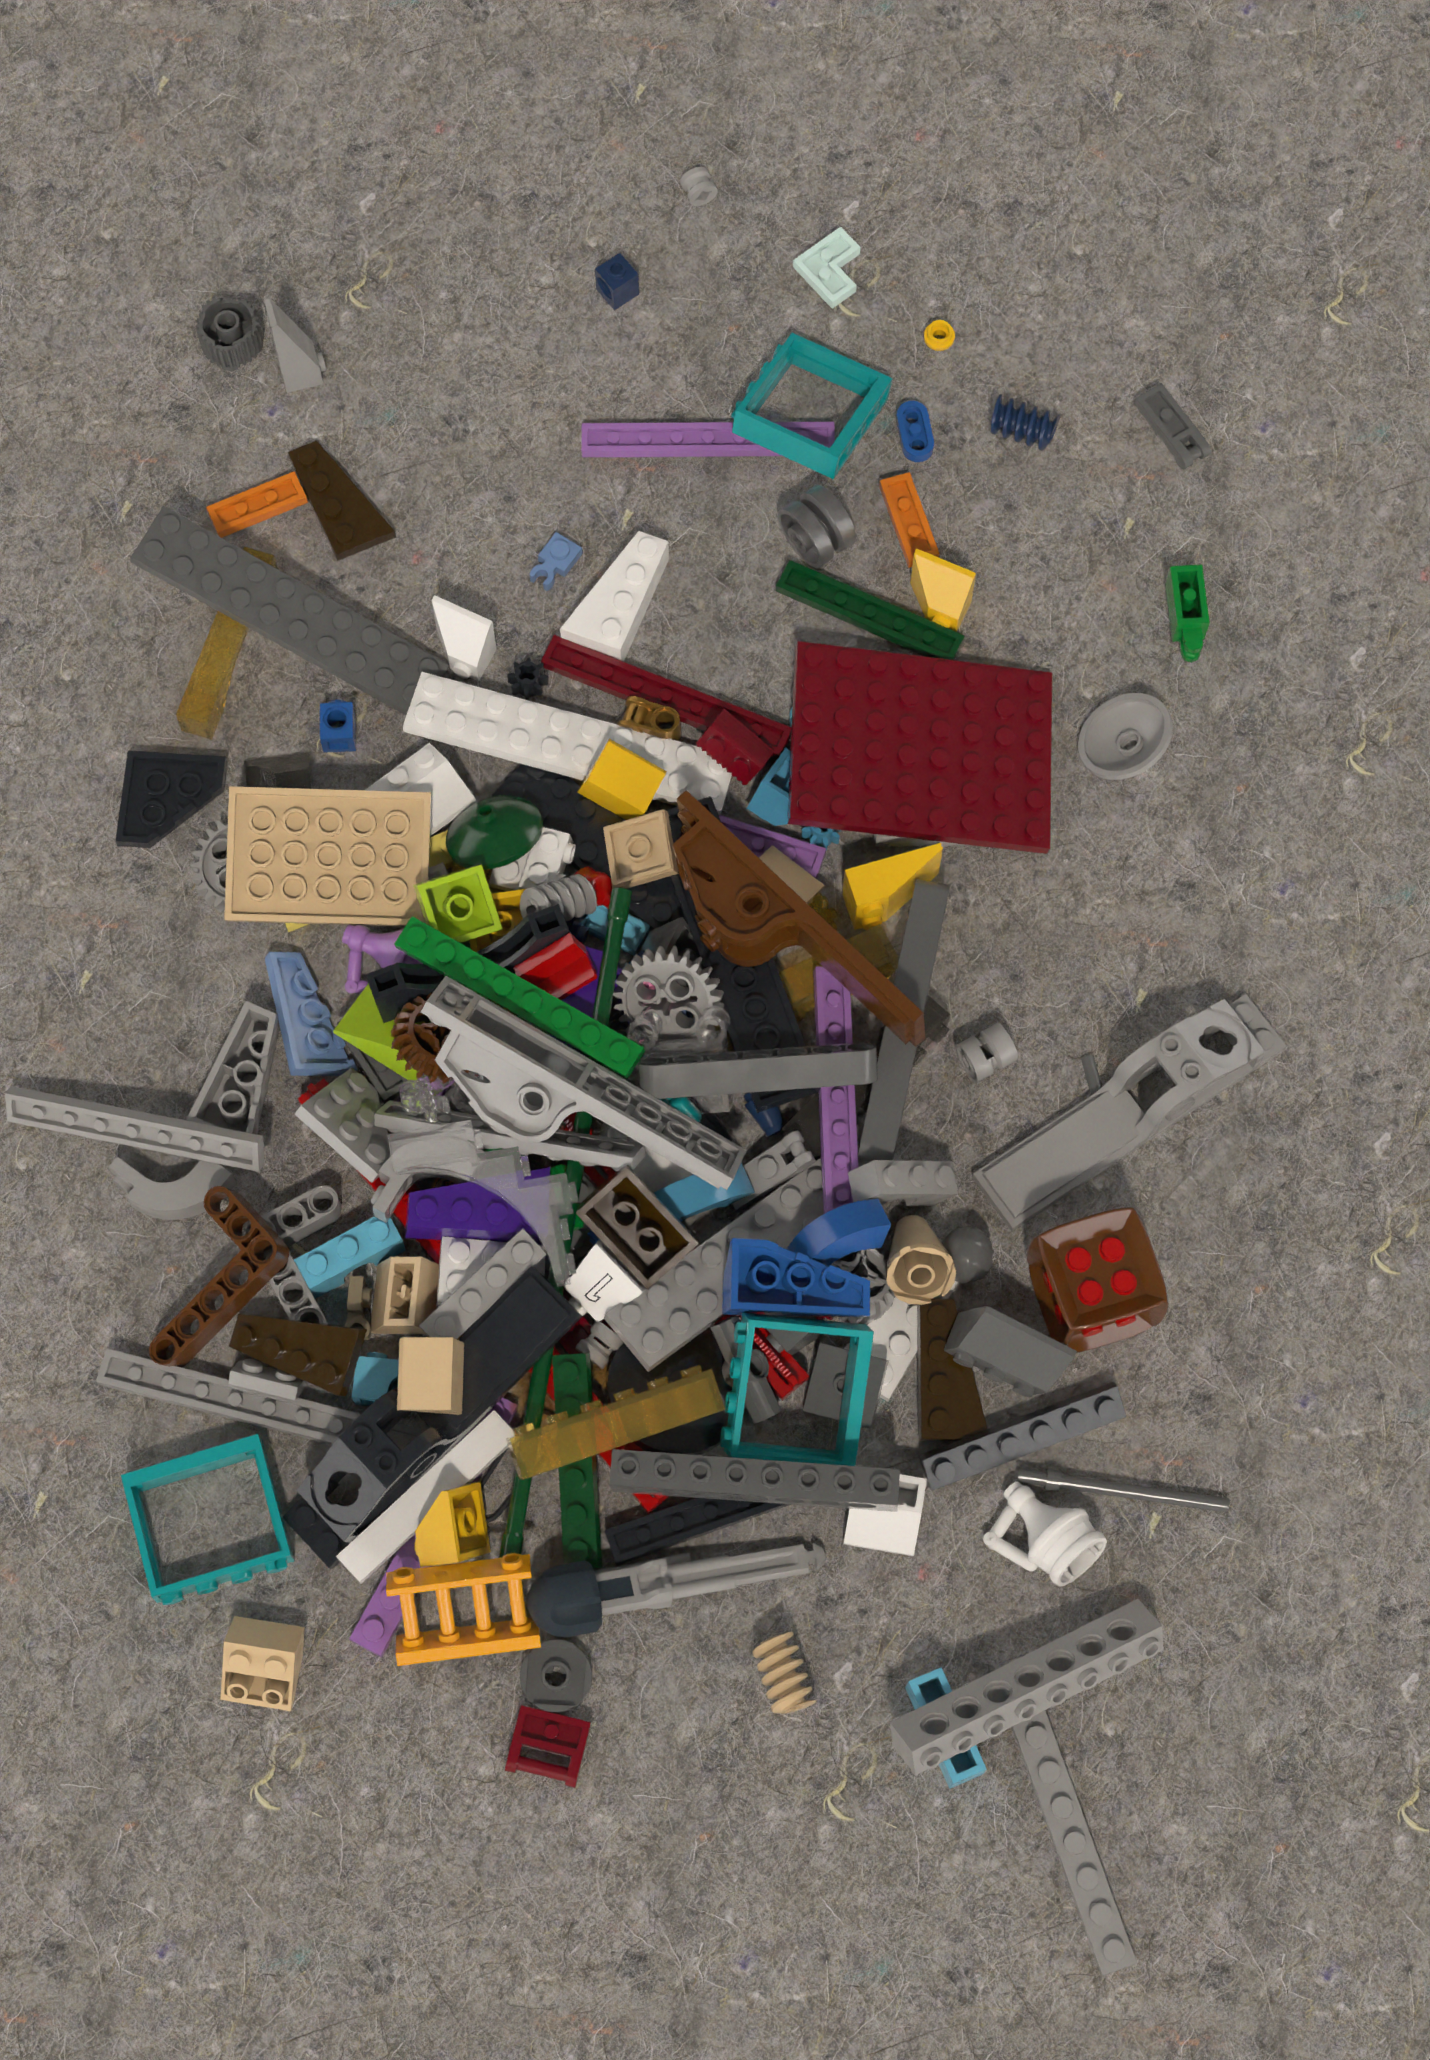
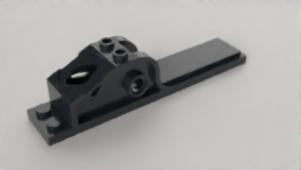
(496, 1356)

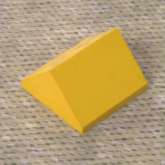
(622, 781)

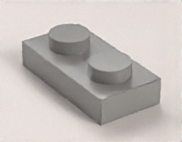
(255, 1376)

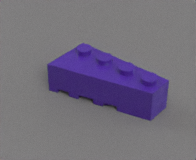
(466, 1213)

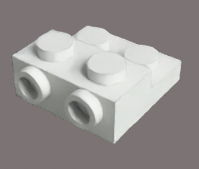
(538, 866)

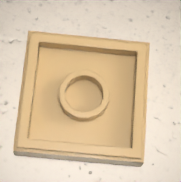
(640, 850)

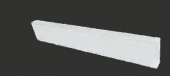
(403, 1517)

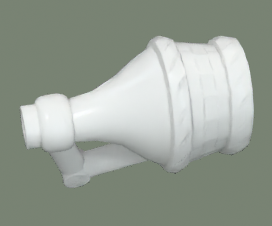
(1058, 1538)

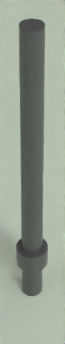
(1054, 1480)

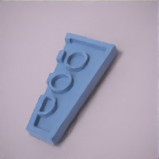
(304, 1020)

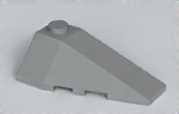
(294, 350)

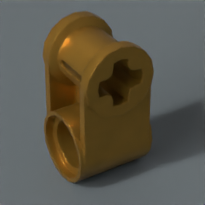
(648, 716)

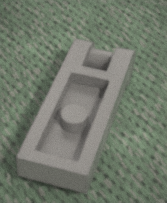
(774, 1169)

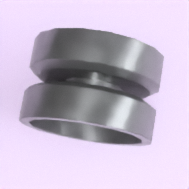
(817, 526)

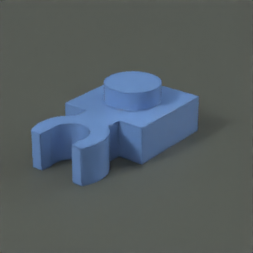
(556, 557)

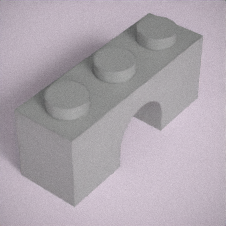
(916, 1181)

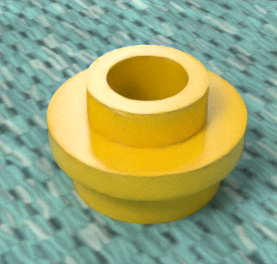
(941, 328)

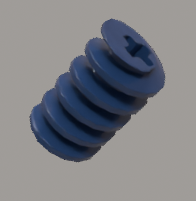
(1023, 423)

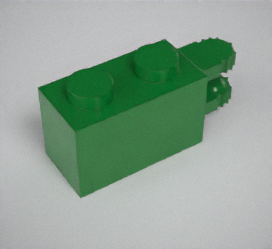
(1187, 609)

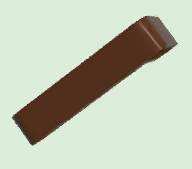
(225, 1282)

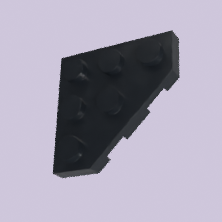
(164, 793)

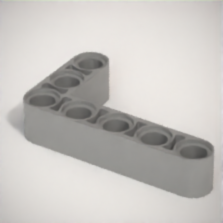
(312, 1221)

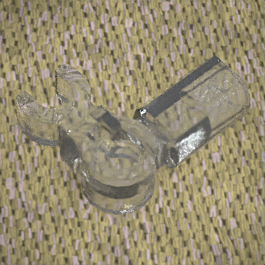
(421, 1097)

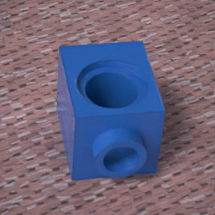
(342, 738)

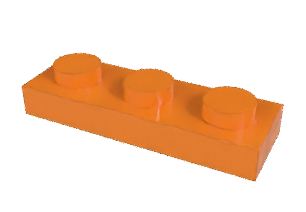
(257, 504)
(907, 516)

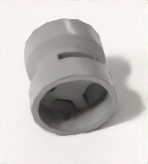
(598, 1353)

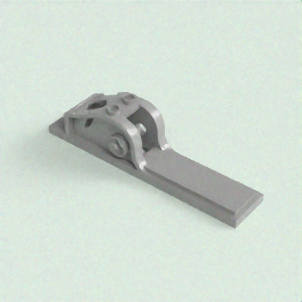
(537, 1082)
(1111, 1121)

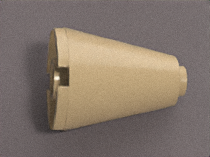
(918, 1263)

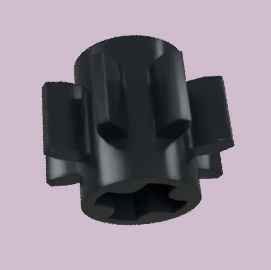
(527, 679)

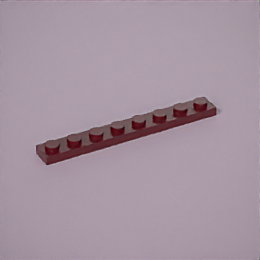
(628, 680)

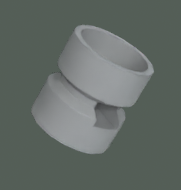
(996, 1046)

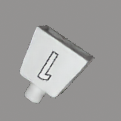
(602, 1283)

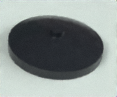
(692, 1437)

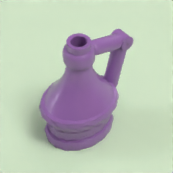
(378, 946)

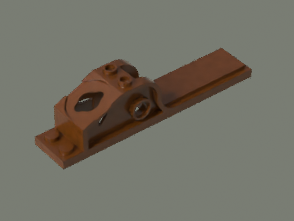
(755, 915)

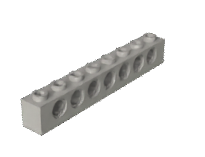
(1026, 1686)

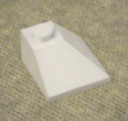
(465, 638)

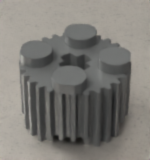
(229, 332)

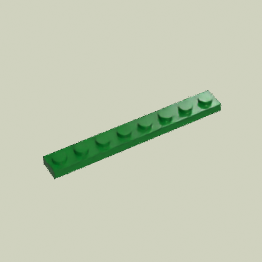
(520, 997)

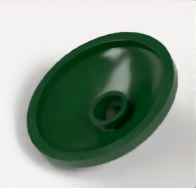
(494, 832)

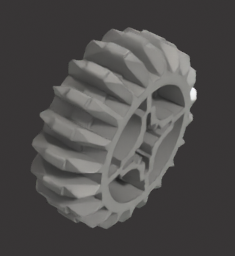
(871, 1266)

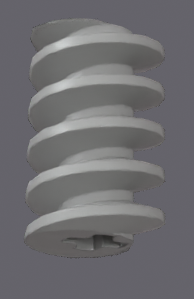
(572, 894)

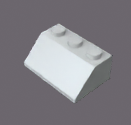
(430, 772)

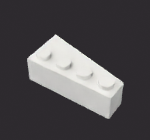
(620, 598)

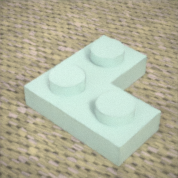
(823, 264)

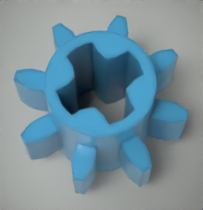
(820, 838)

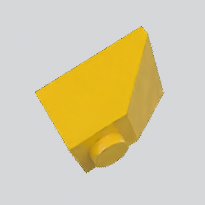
(941, 589)
(453, 1527)

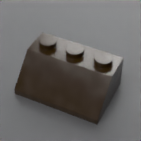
(636, 1226)

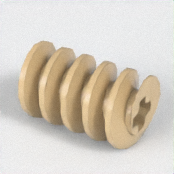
(782, 1674)

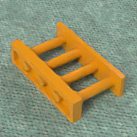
(464, 1641)

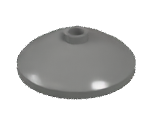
(1125, 736)

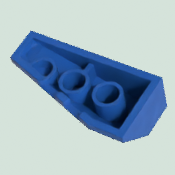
(786, 1283)

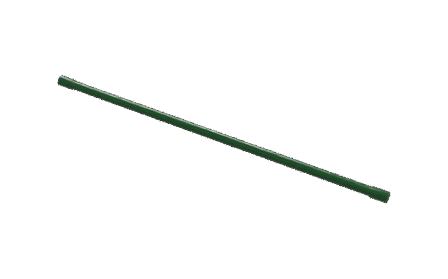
(617, 917)

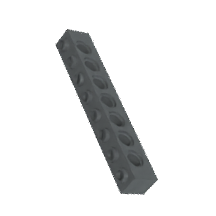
(755, 1480)

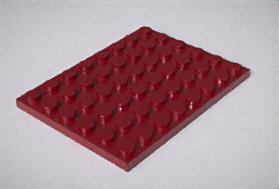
(921, 748)

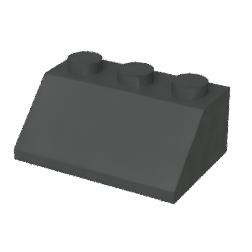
(1007, 1350)

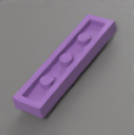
(759, 840)

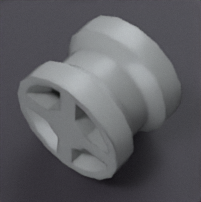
(699, 186)

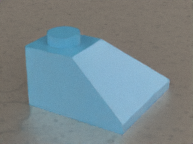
(772, 795)

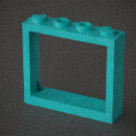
(829, 366)
(852, 1400)
(190, 1466)

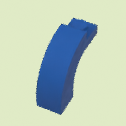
(843, 1231)

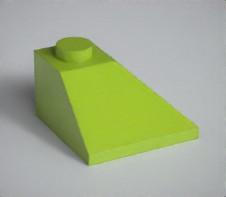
(459, 904)

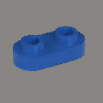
(915, 433)

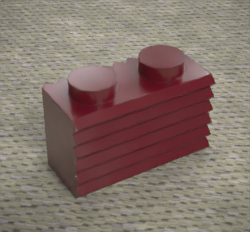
(734, 747)

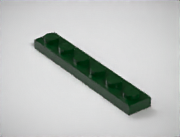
(868, 612)
(578, 1479)

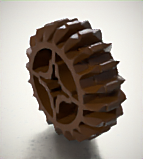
(417, 1042)

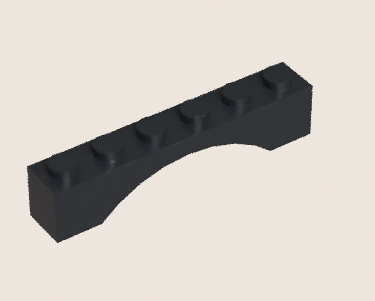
(403, 982)

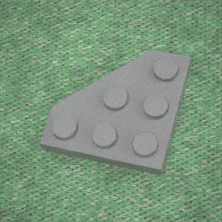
(346, 1122)

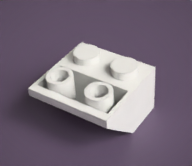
(886, 1529)

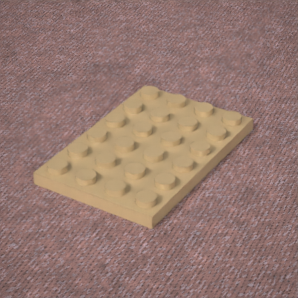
(326, 855)

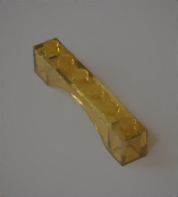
(209, 683)

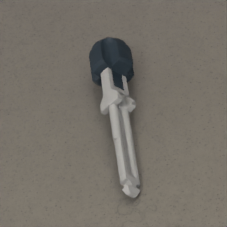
(573, 1598)

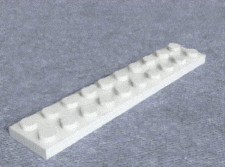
(553, 737)

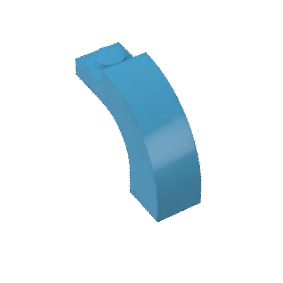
(695, 1195)

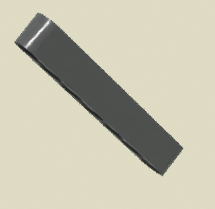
(758, 1070)

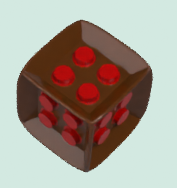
(1097, 1279)

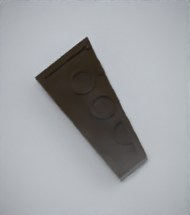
(340, 507)
(307, 1350)
(946, 1390)

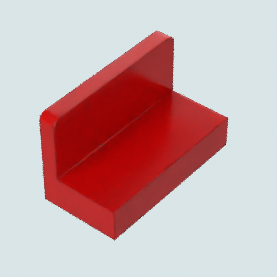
(559, 967)

